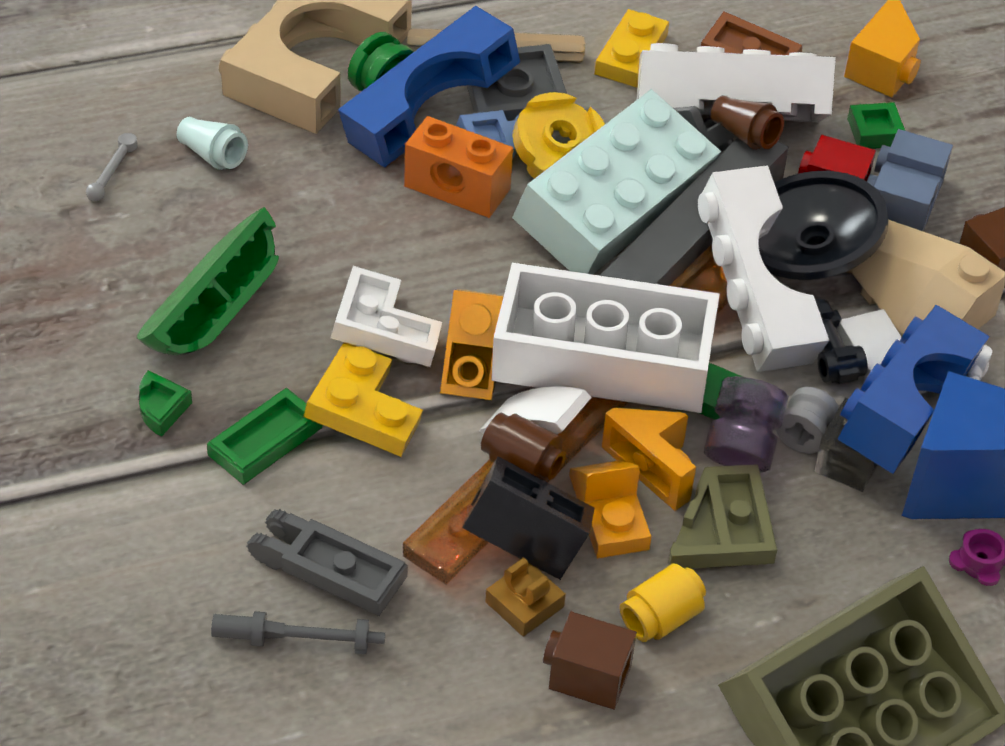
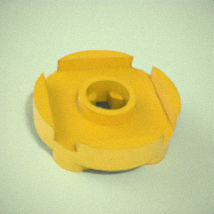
(536, 125)

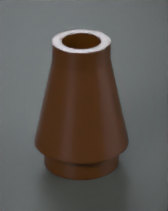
(750, 121)

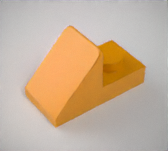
(654, 444)
(618, 517)

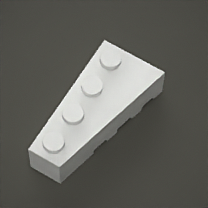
(794, 83)

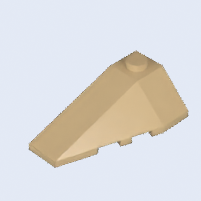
(923, 270)

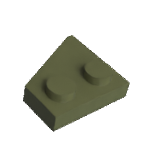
(726, 521)

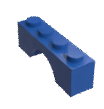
(467, 52)
(888, 409)

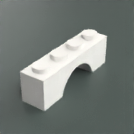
(777, 323)

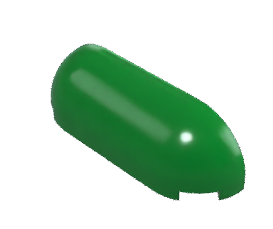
(214, 289)

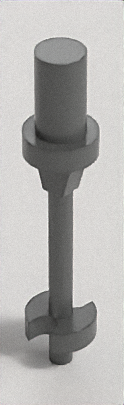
(259, 628)

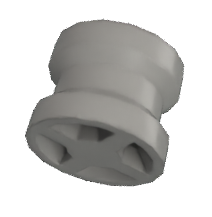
(807, 419)

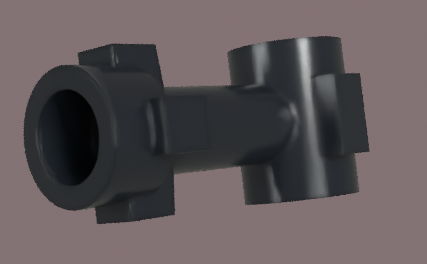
(838, 362)

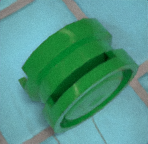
(375, 58)

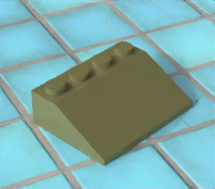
(871, 676)

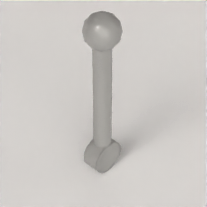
(127, 143)

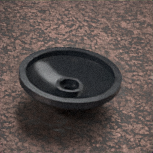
(824, 226)

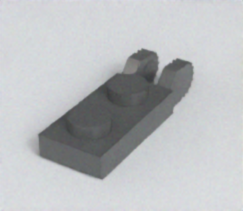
(329, 560)

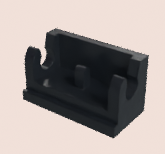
(529, 518)

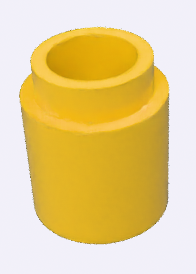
(663, 602)

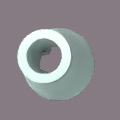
(215, 142)

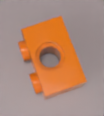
(458, 166)

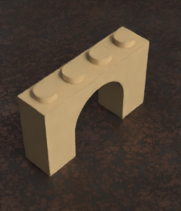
(290, 87)

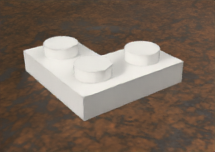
(370, 321)

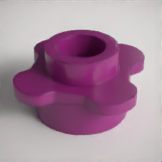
(980, 556)

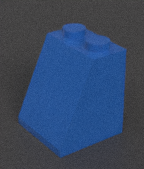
(961, 455)

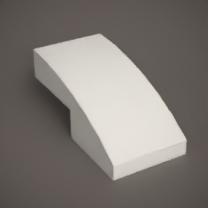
(546, 406)

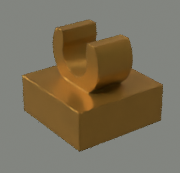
(525, 597)

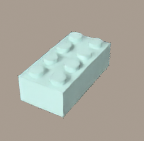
(614, 184)

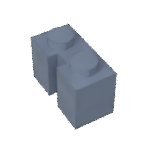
(911, 177)

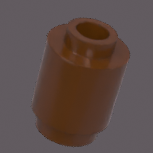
(524, 445)

